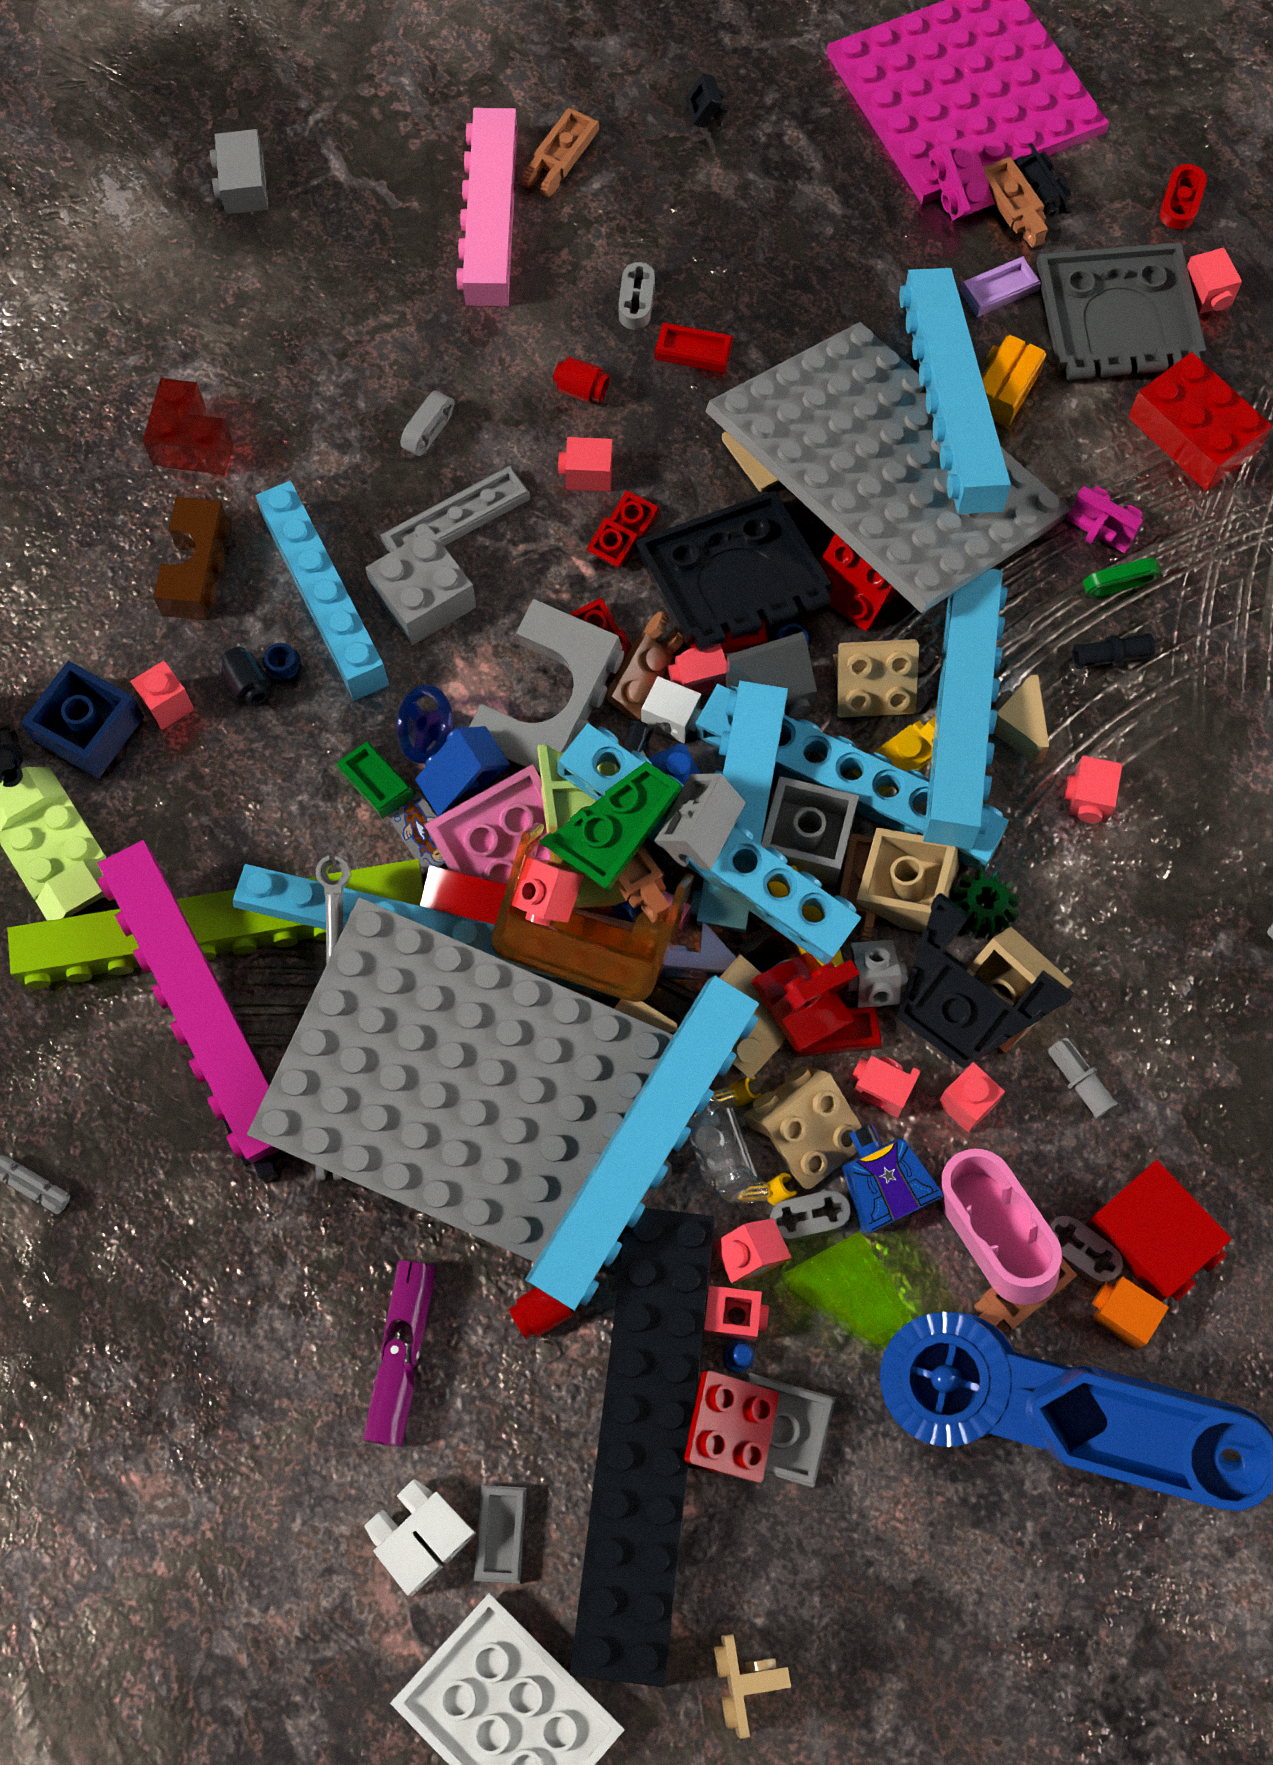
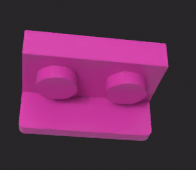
(960, 177)

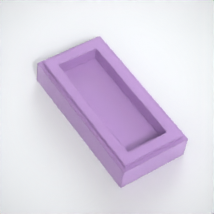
(1000, 286)

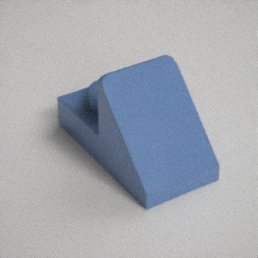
(698, 966)

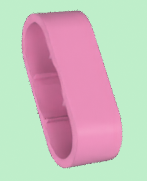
(1001, 1226)

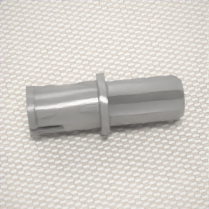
(1082, 1077)

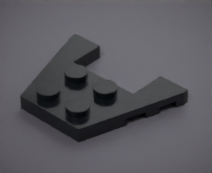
(957, 1006)

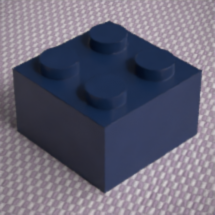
(83, 719)

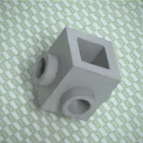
(879, 975)

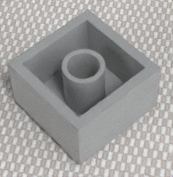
(421, 587)
(810, 827)

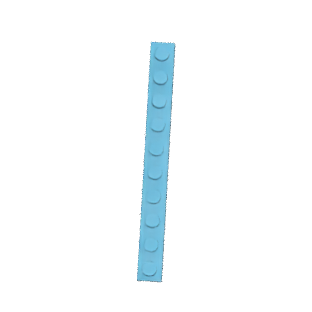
(305, 903)

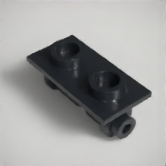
(1051, 192)

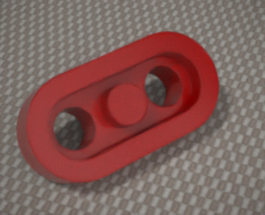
(1183, 196)

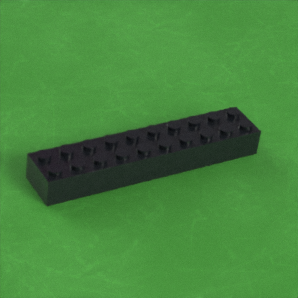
(642, 1449)

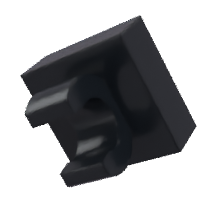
(706, 101)
(763, 948)

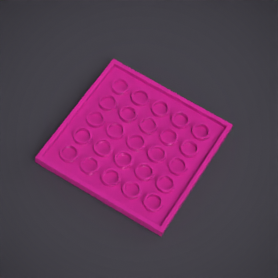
(961, 74)

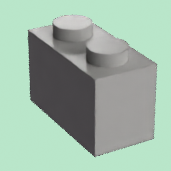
(240, 171)

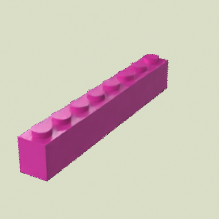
(190, 991)

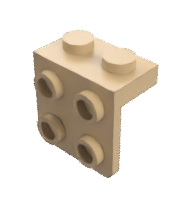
(807, 1124)

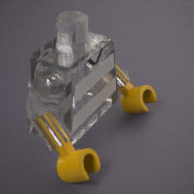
(724, 1153)

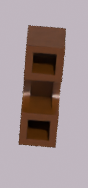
(190, 587)

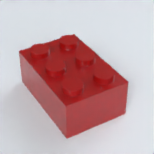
(1199, 421)

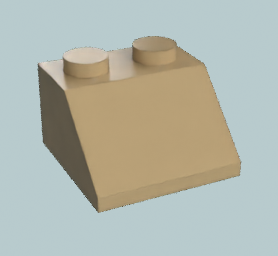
(906, 876)
(1012, 967)
(766, 1035)

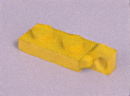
(907, 750)

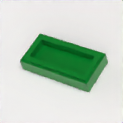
(375, 779)

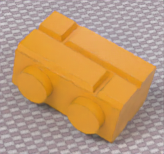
(1010, 376)

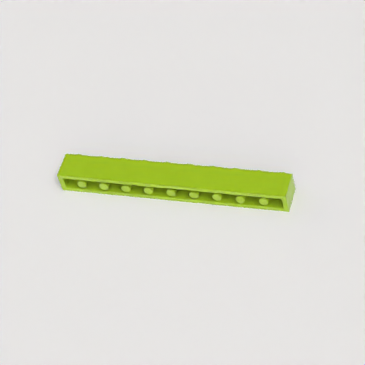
(96, 944)

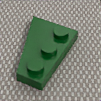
(614, 827)

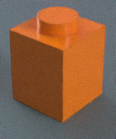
(1128, 1312)

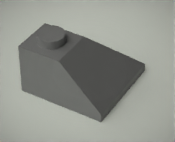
(777, 664)

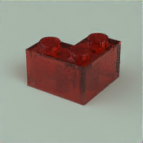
(181, 434)

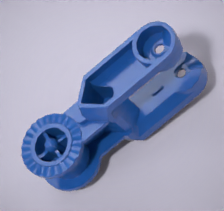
(961, 1379)

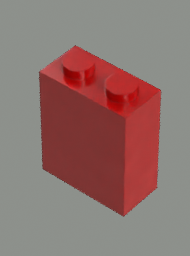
(1161, 1233)

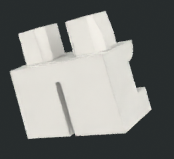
(402, 1550)

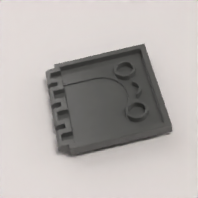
(1119, 309)

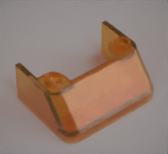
(585, 948)

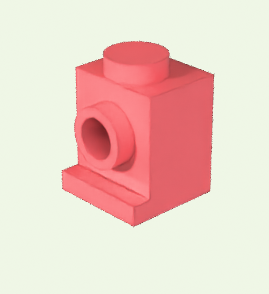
(699, 669)
(883, 1084)
(723, 1300)

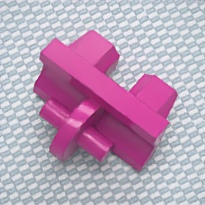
(1105, 519)

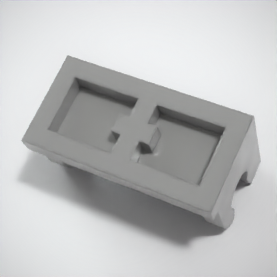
(701, 820)

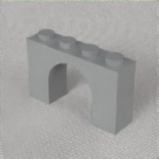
(589, 656)

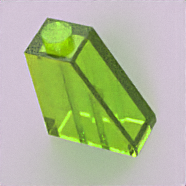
(850, 1292)

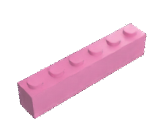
(489, 207)

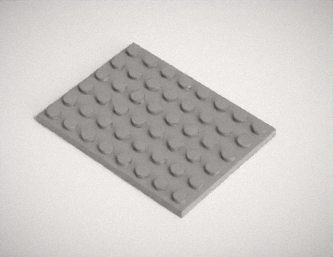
(859, 450)
(454, 1080)

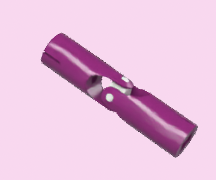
(395, 1376)

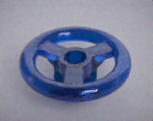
(428, 725)

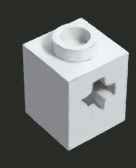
(671, 709)

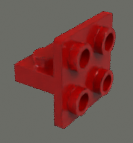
(856, 587)
(806, 998)
(731, 1427)

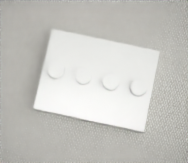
(503, 1699)

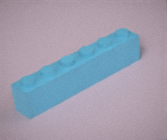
(322, 591)
(749, 768)

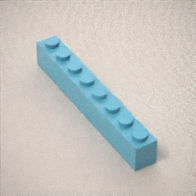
(954, 392)
(965, 713)
(642, 1143)

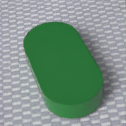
(1121, 577)

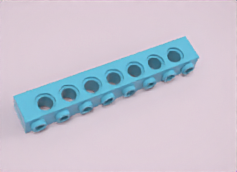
(842, 754)
(749, 889)

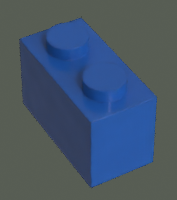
(461, 768)

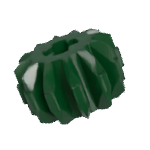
(992, 892)

